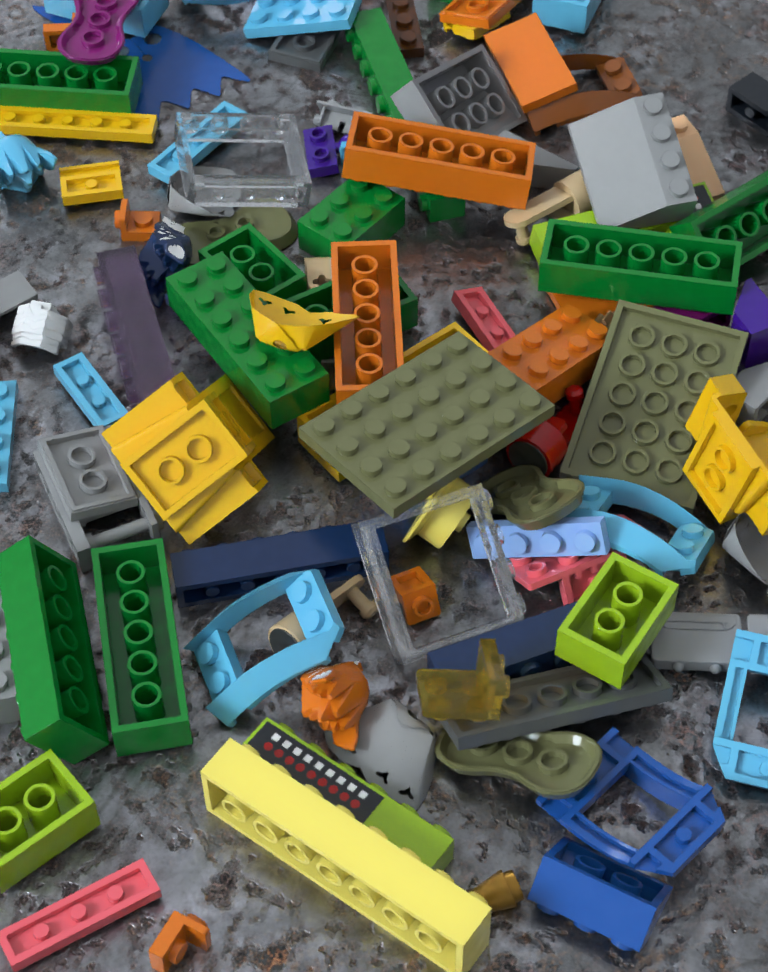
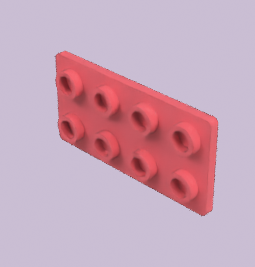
(571, 572)

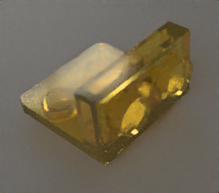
(466, 693)

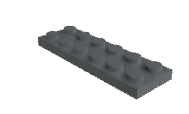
(561, 699)

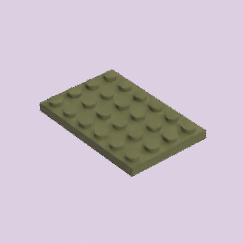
(644, 395)
(426, 423)

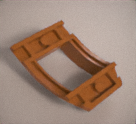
(618, 86)

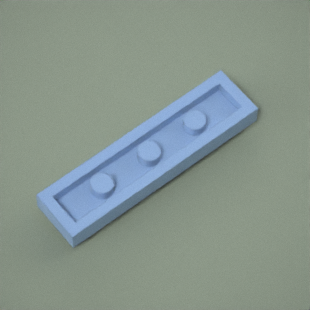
(563, 538)

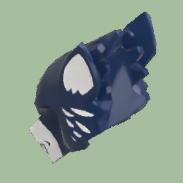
(164, 255)

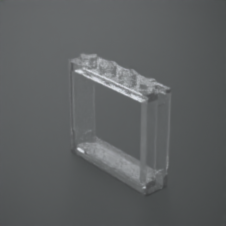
(243, 189)
(382, 584)

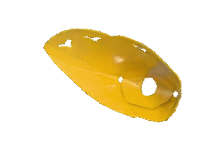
(290, 330)

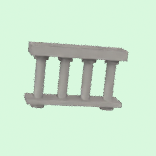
(83, 543)

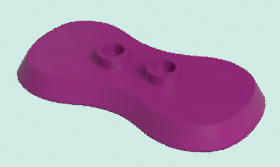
(96, 31)

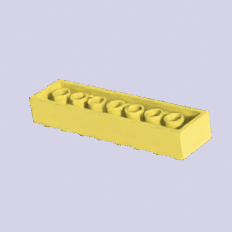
(347, 857)

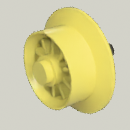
(440, 523)

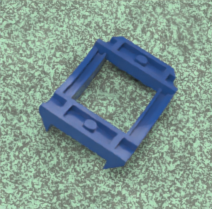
(675, 843)

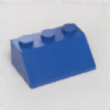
(599, 894)

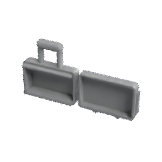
(700, 640)

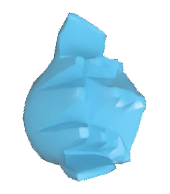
(22, 162)

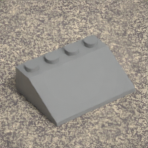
(462, 96)
(633, 164)

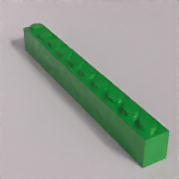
(386, 74)

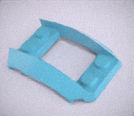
(682, 553)
(237, 691)
(738, 760)

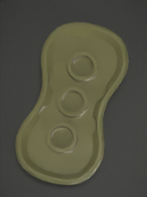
(271, 222)
(531, 498)
(545, 762)

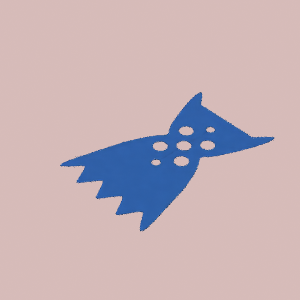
(174, 70)

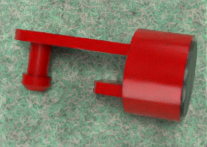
(549, 441)

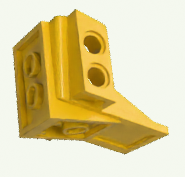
(192, 452)
(728, 461)

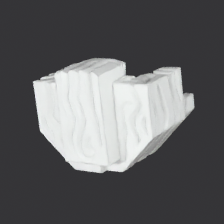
(41, 326)

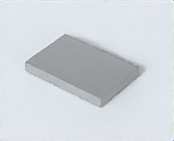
(86, 473)

